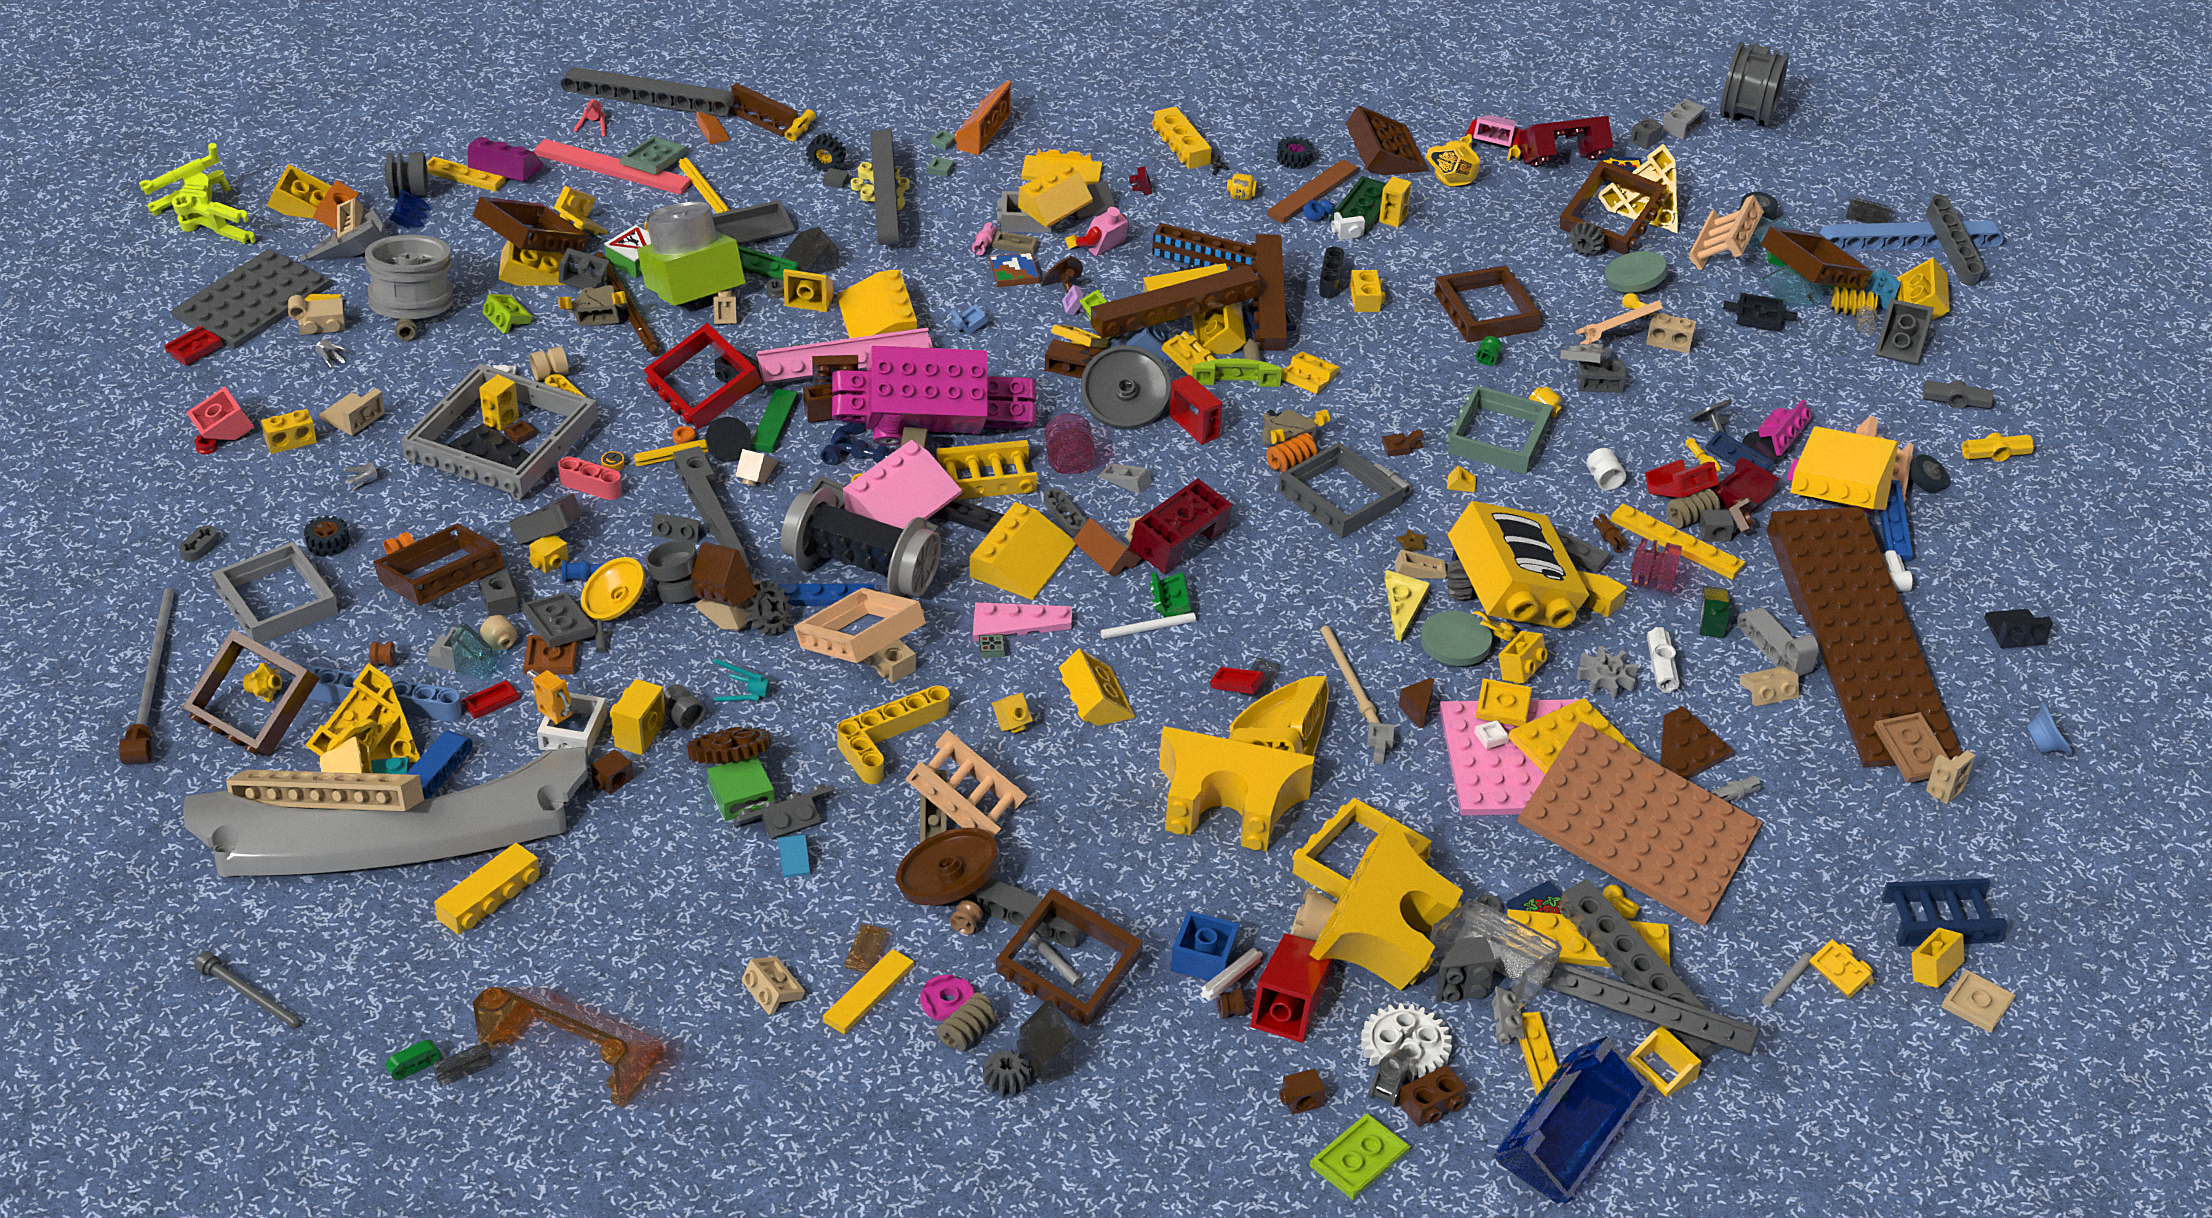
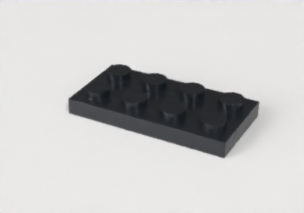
(491, 446)

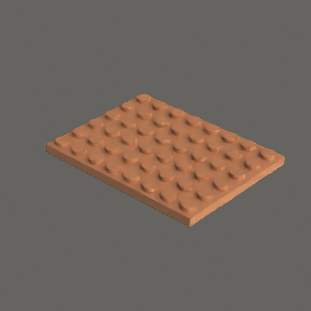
(1640, 823)

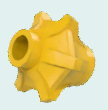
(263, 682)

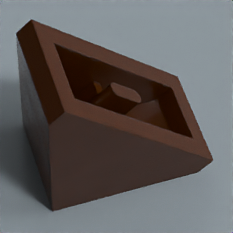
(1416, 700)

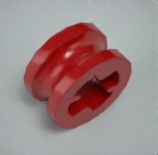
(205, 445)

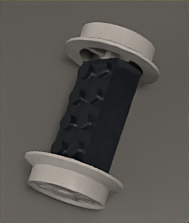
(820, 529)

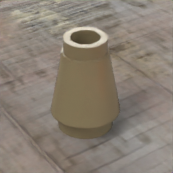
(404, 328)

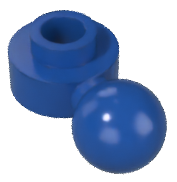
(1315, 211)

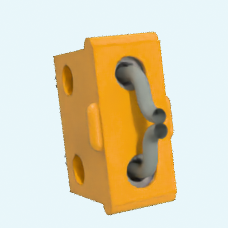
(551, 695)

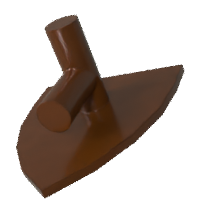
(1064, 272)

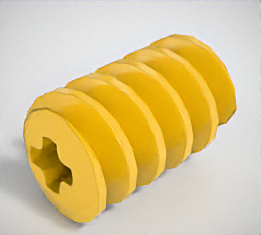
(1852, 300)

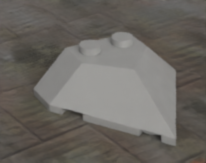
(351, 243)

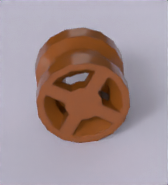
(382, 653)

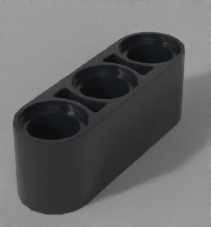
(1331, 272)

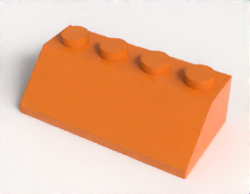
(985, 120)

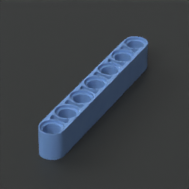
(413, 697)

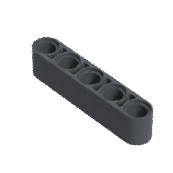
(1954, 240)
(1016, 906)

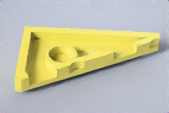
(1404, 599)

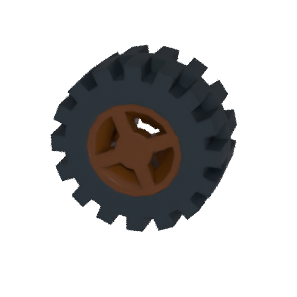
(326, 536)

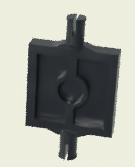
(1759, 311)

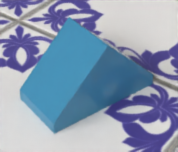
(793, 855)

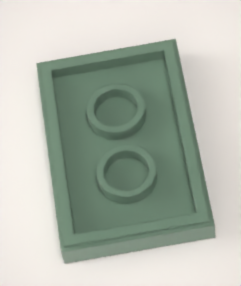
(654, 155)

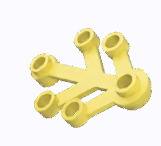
(865, 171)

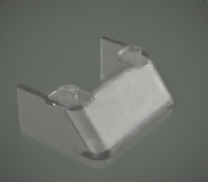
(1517, 949)

